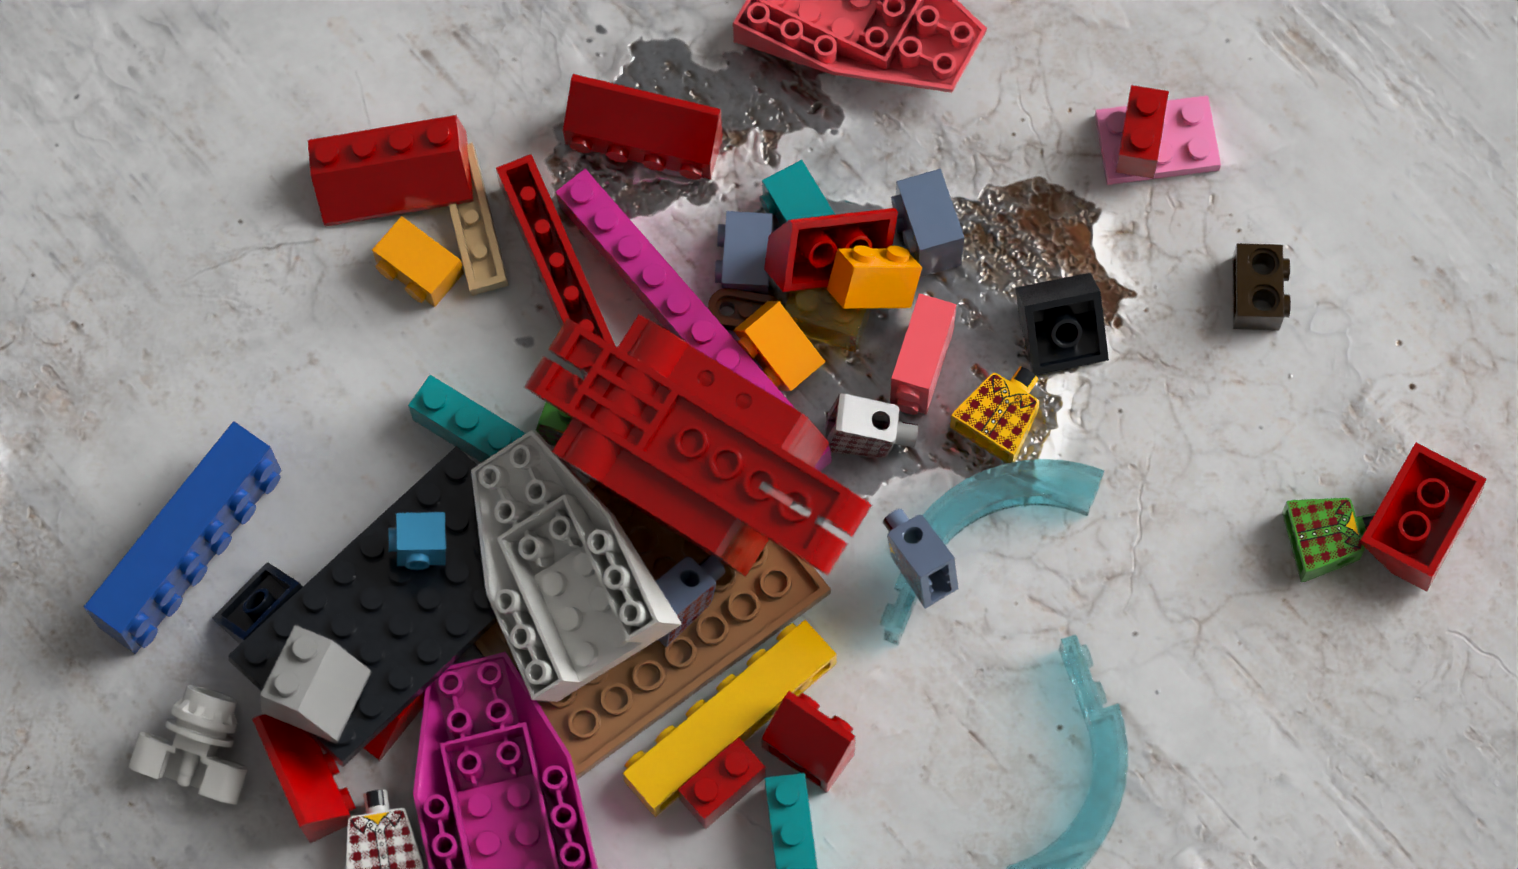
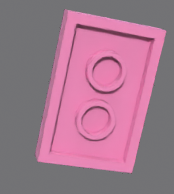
(1185, 146)

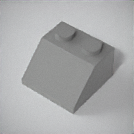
(314, 685)

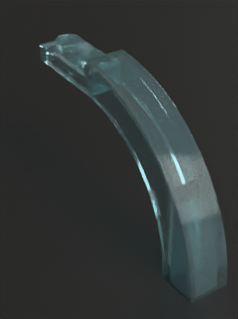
(1002, 487)
(1109, 769)

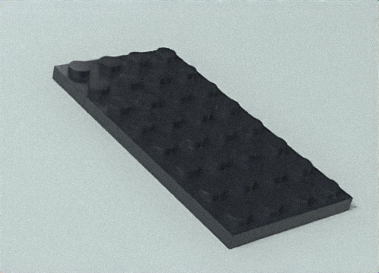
(389, 616)

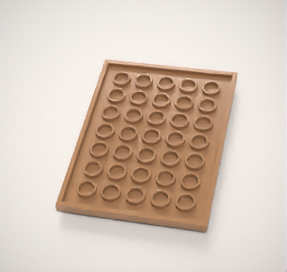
(659, 678)

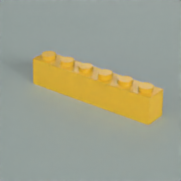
(735, 711)

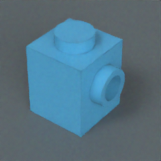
(419, 539)

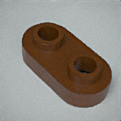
(742, 302)

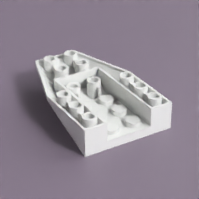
(560, 571)

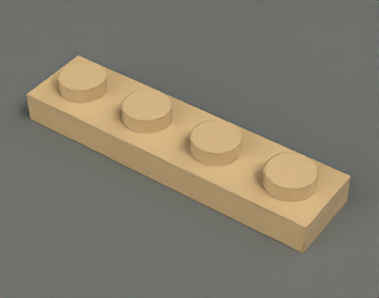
(478, 236)

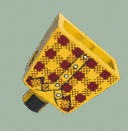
(999, 414)

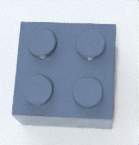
(928, 222)

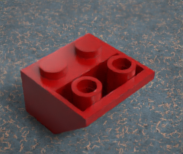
(809, 740)

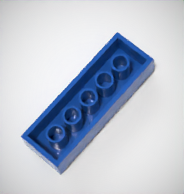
(184, 538)

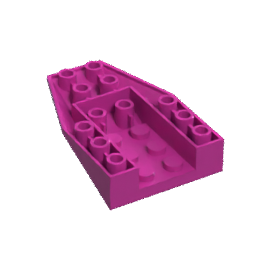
(495, 776)

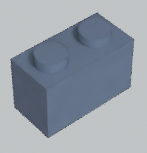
(744, 251)

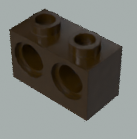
(1252, 286)

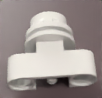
(191, 758)

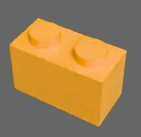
(417, 262)
(874, 277)
(778, 346)

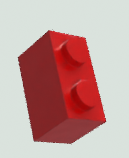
(1142, 131)
(722, 783)

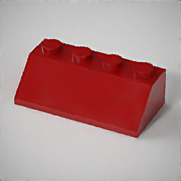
(642, 127)
(391, 170)

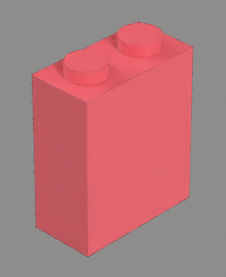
(922, 354)

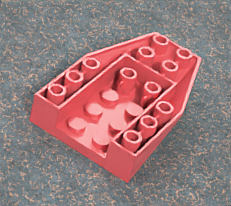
(871, 40)

